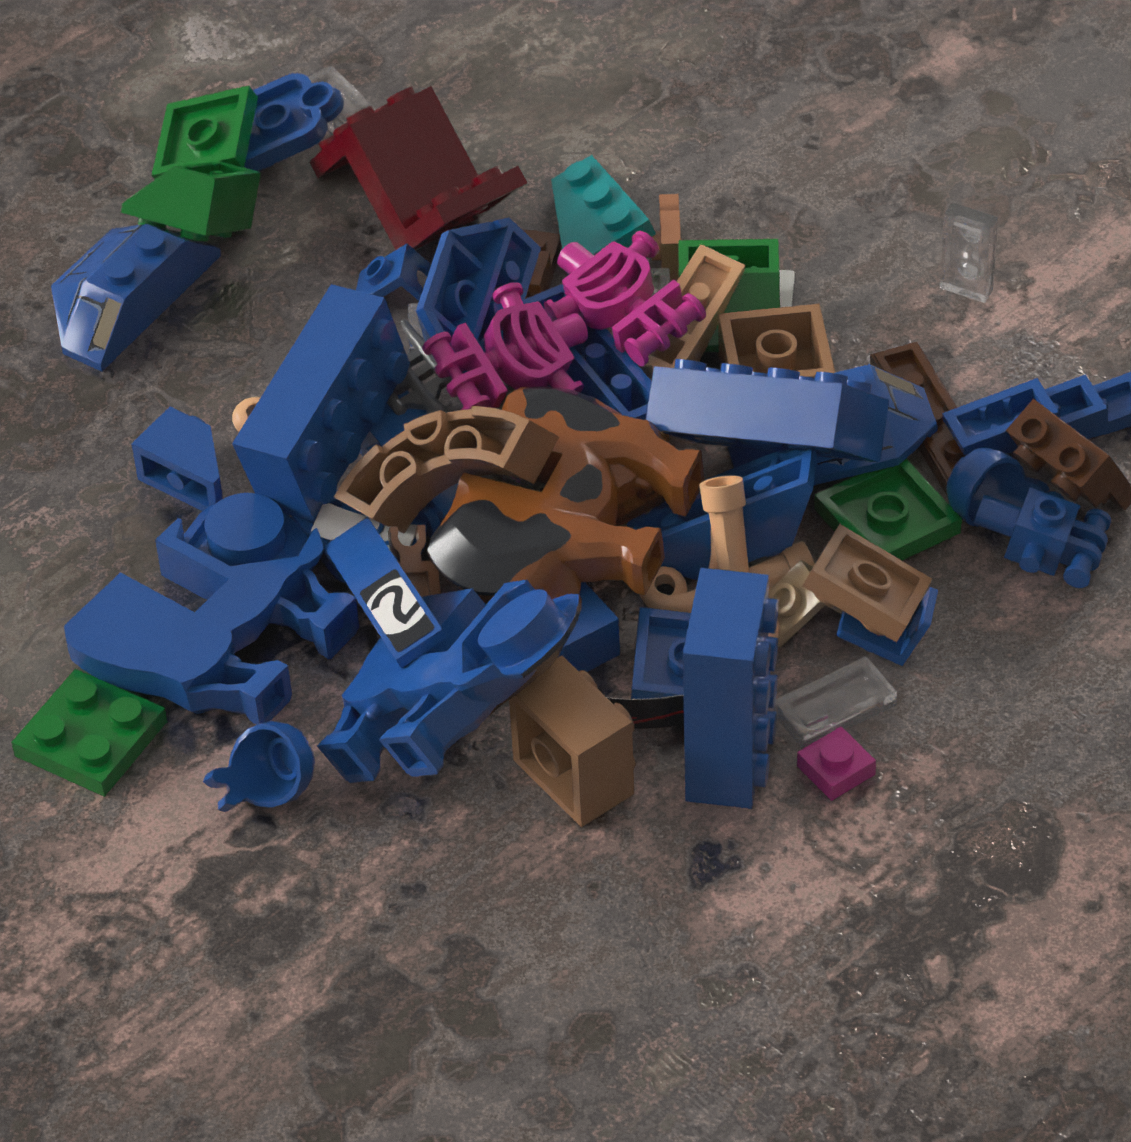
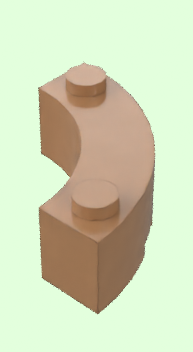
(433, 453)

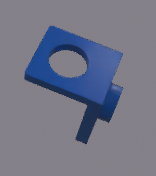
(394, 271)
(855, 633)

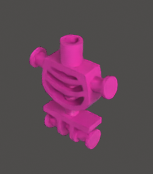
(617, 292)
(529, 355)

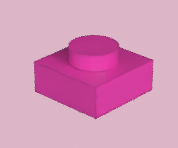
(836, 763)

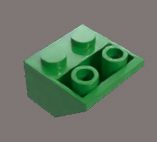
(198, 200)
(761, 278)

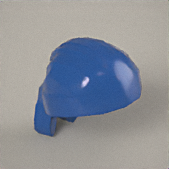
(990, 474)
(265, 767)

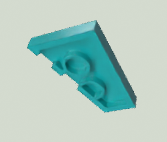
(595, 208)

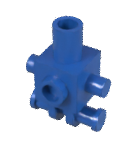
(1048, 534)

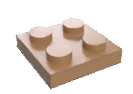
(867, 583)

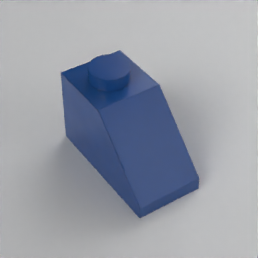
(179, 459)

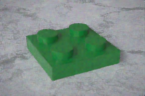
(207, 130)
(890, 509)
(89, 732)

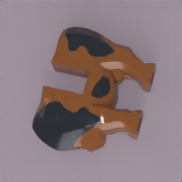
(569, 528)

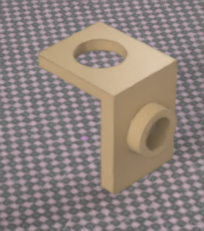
(795, 602)

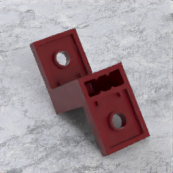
(414, 168)

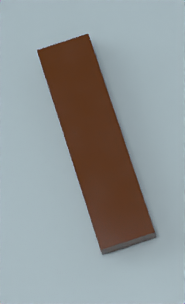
(912, 365)

